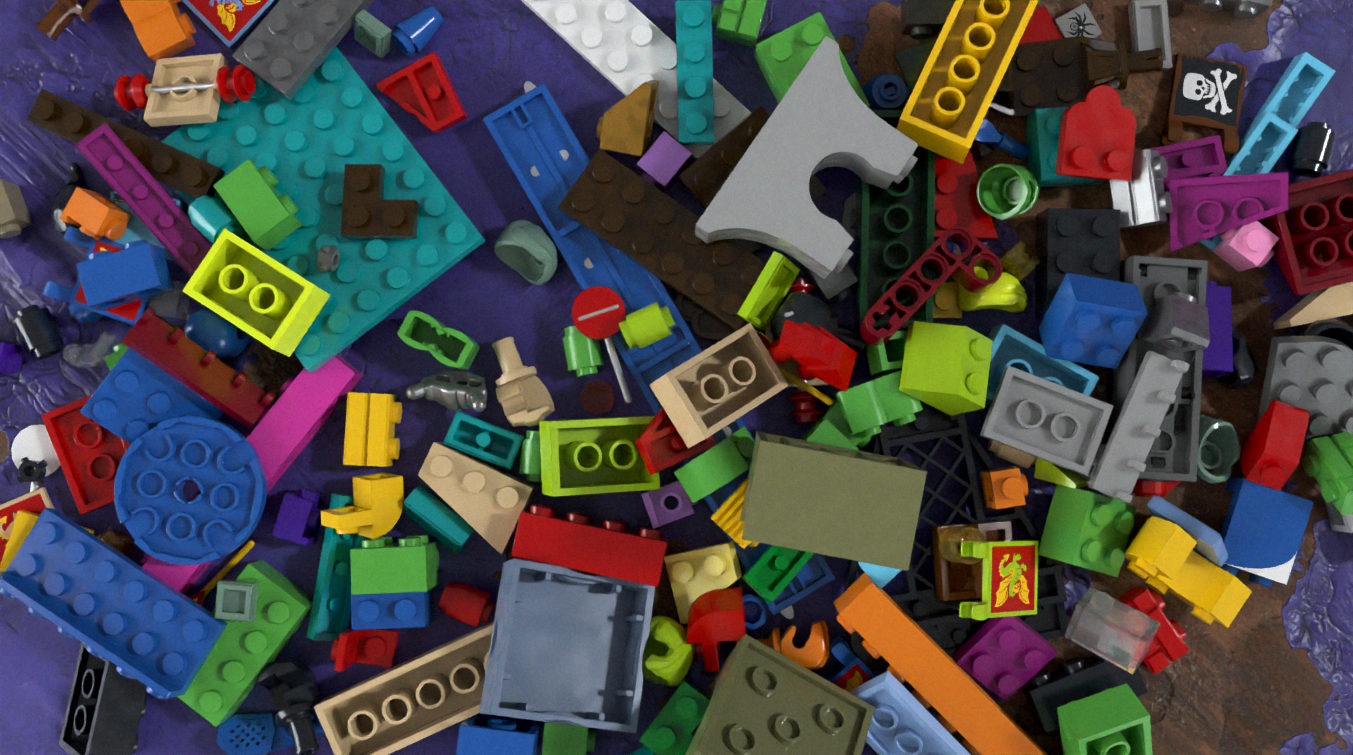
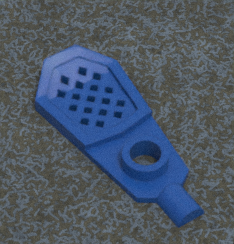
(275, 737)

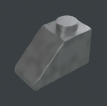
(1178, 324)

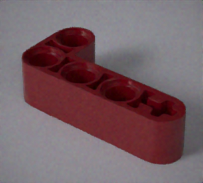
(920, 289)

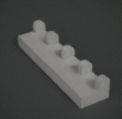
(1137, 426)

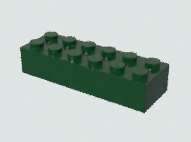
(893, 233)

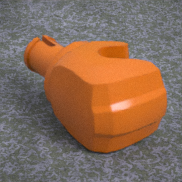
(812, 654)

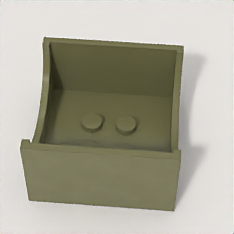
(832, 501)
(778, 708)

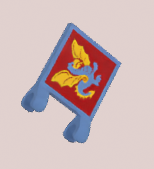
(230, 18)

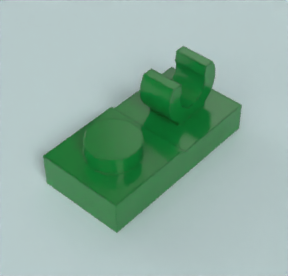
(775, 570)

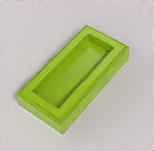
(768, 291)

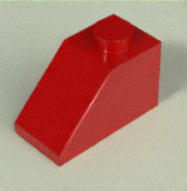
(1274, 445)

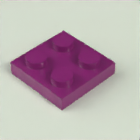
(1004, 655)

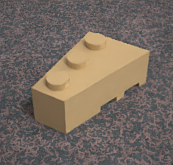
(478, 492)

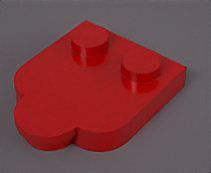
(1097, 138)

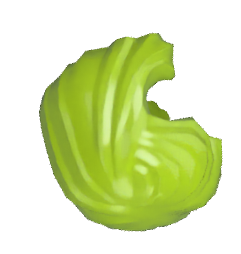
(667, 652)

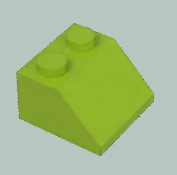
(946, 366)

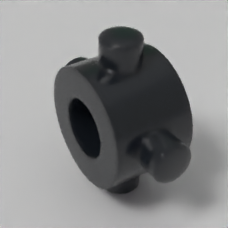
(32, 471)

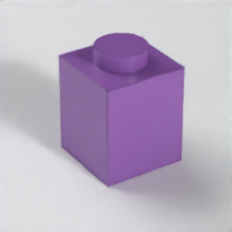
(664, 162)

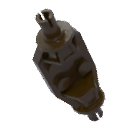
(1065, 70)

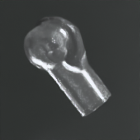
(91, 355)

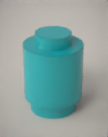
(212, 216)

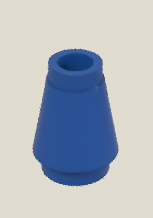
(417, 30)

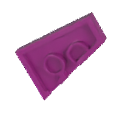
(1222, 203)

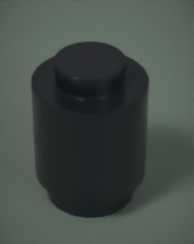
(1312, 149)
(38, 332)

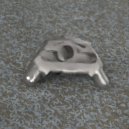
(453, 389)

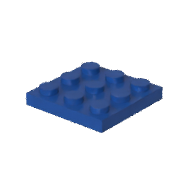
(140, 396)

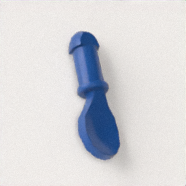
(988, 133)

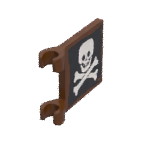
(1205, 96)

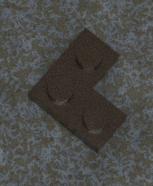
(367, 214)

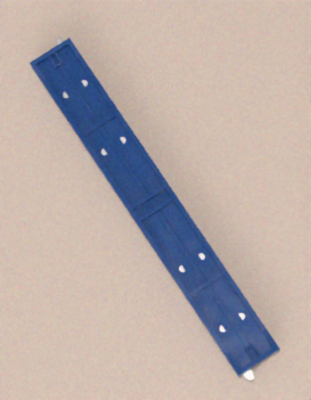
(547, 165)

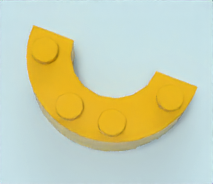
(1168, 560)

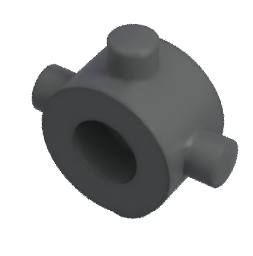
(328, 258)

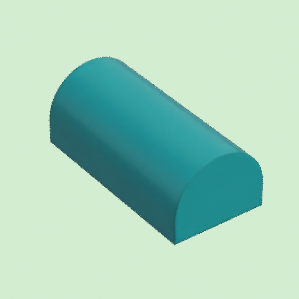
(484, 441)
(437, 519)

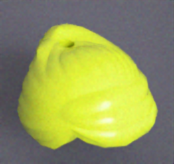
(1004, 295)

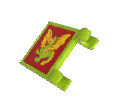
(1007, 578)

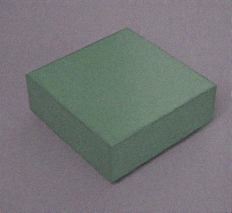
(372, 33)
(236, 600)

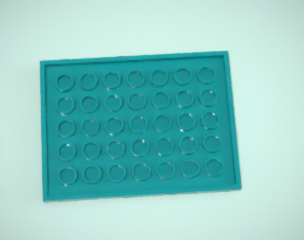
(306, 148)

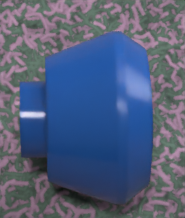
(882, 98)

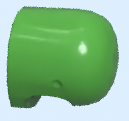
(1007, 190)

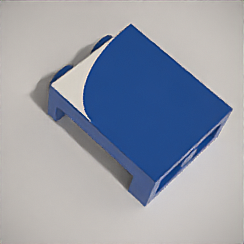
(1263, 531)

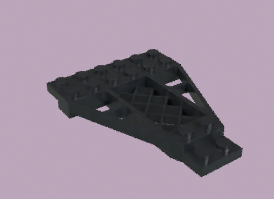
(939, 617)

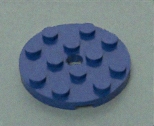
(152, 496)

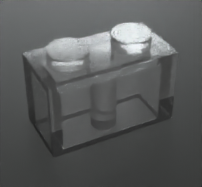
(1112, 630)

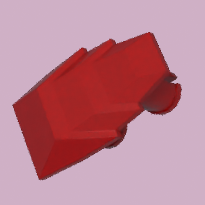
(817, 351)

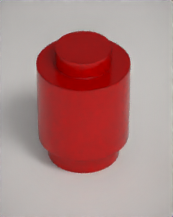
(466, 603)

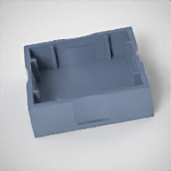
(567, 647)

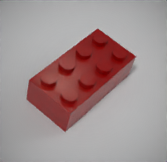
(590, 545)

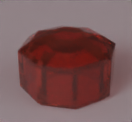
(597, 397)

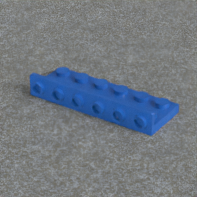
(111, 605)

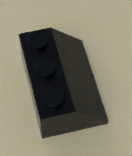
(102, 709)

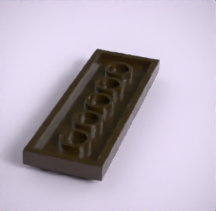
(662, 238)

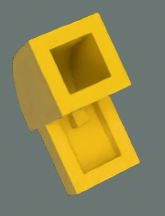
(375, 506)

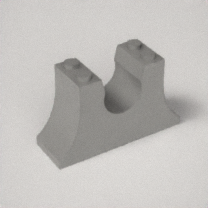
(811, 129)

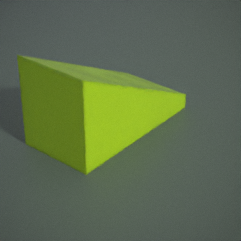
(1058, 475)

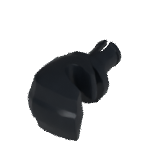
(807, 308)
(295, 696)

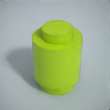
(647, 326)

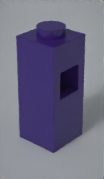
(1219, 353)

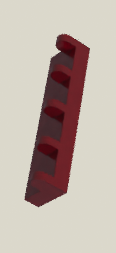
(197, 368)

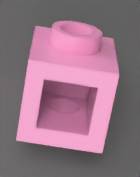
(1246, 246)

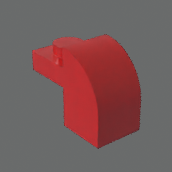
(715, 618)

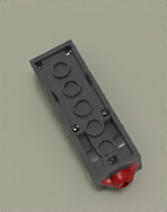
(1175, 452)

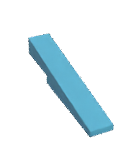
(1277, 120)

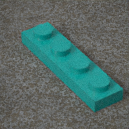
(694, 72)
(333, 585)

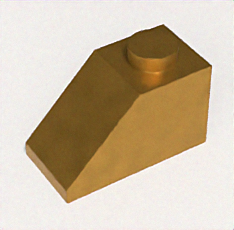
(630, 122)

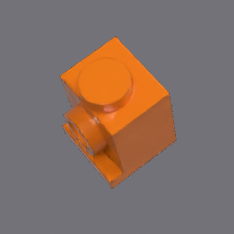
(96, 215)
(1004, 487)

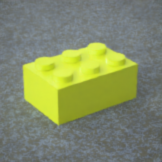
(256, 293)

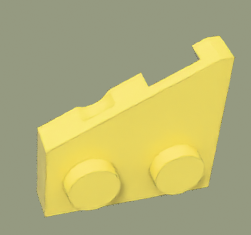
(701, 571)

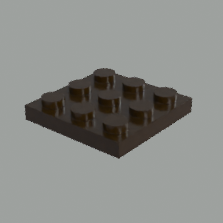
(714, 166)

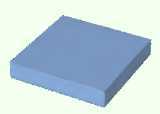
(1208, 540)

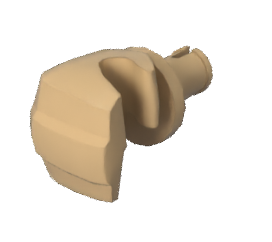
(518, 389)

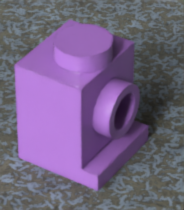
(655, 505)

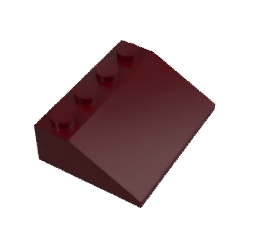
(1315, 233)

